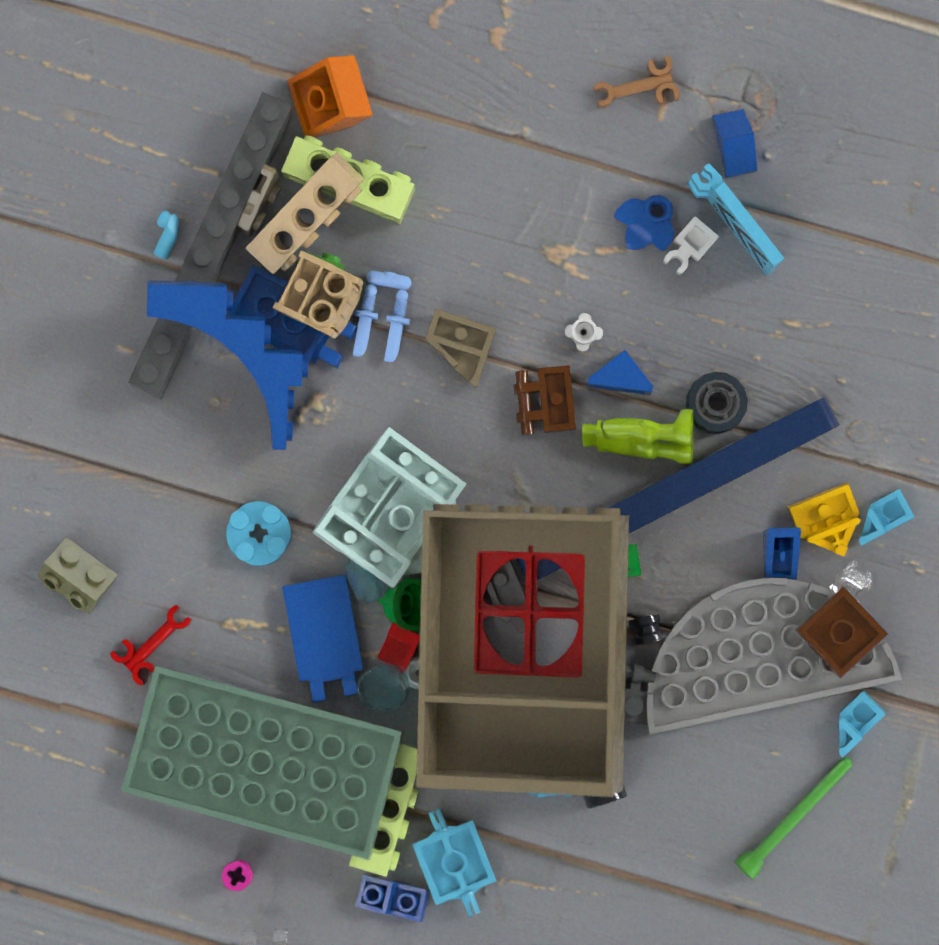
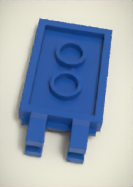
(258, 297)

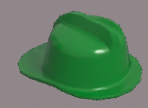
(403, 604)

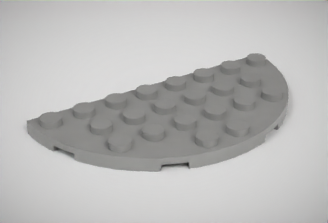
(744, 657)

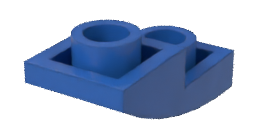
(392, 898)

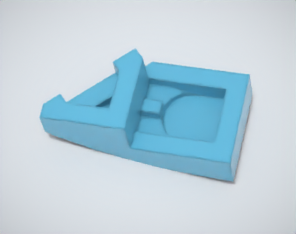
(885, 515)
(857, 720)

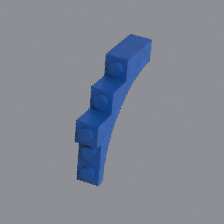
(205, 308)

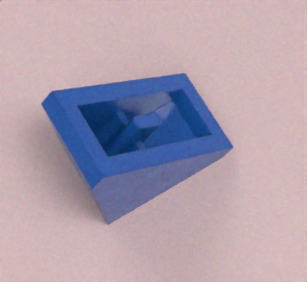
(735, 143)
(621, 375)
(781, 552)

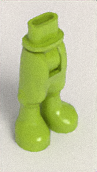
(641, 437)

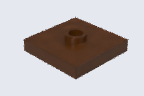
(841, 632)

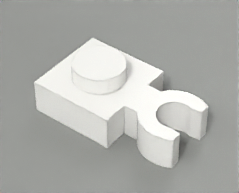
(693, 242)

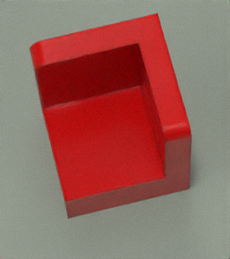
(399, 647)

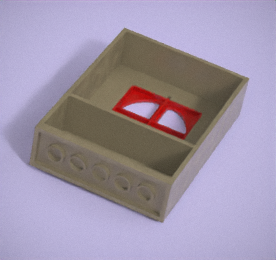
(523, 723)

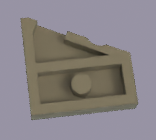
(267, 191)
(461, 343)

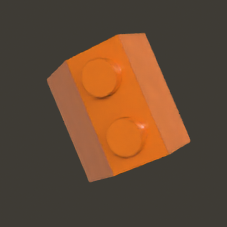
(330, 96)

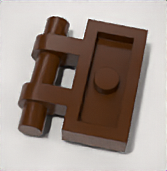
(555, 399)

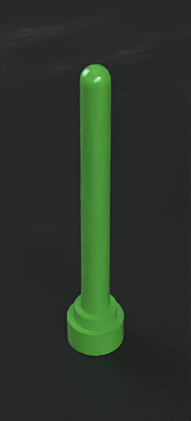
(752, 861)

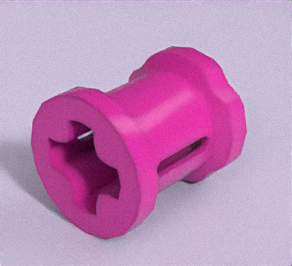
(227, 878)

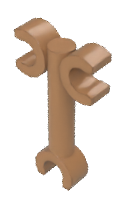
(661, 79)

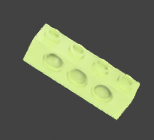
(389, 206)
(396, 827)

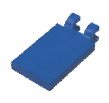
(323, 634)

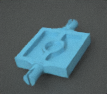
(454, 862)

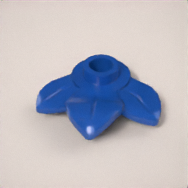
(645, 227)

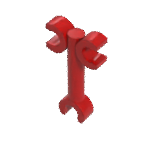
(134, 659)

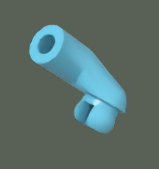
(169, 236)

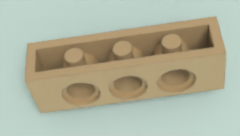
(267, 246)

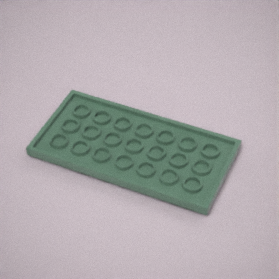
(262, 762)

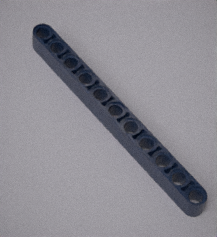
(718, 469)

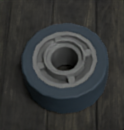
(733, 395)

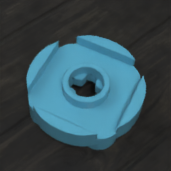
(273, 544)

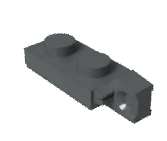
(507, 589)

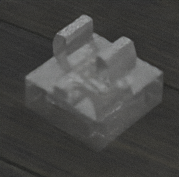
(853, 581)

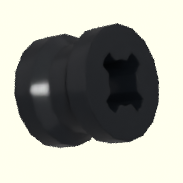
(646, 629)

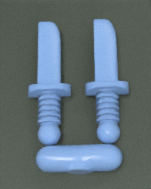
(385, 279)

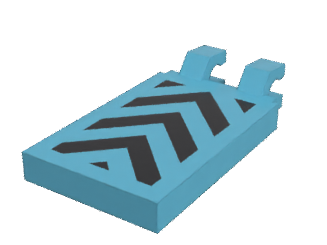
(736, 218)

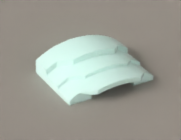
(382, 505)

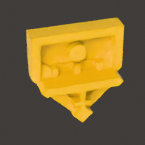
(827, 518)

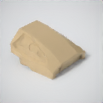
(320, 295)

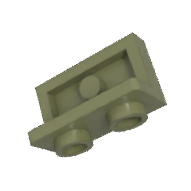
(76, 575)

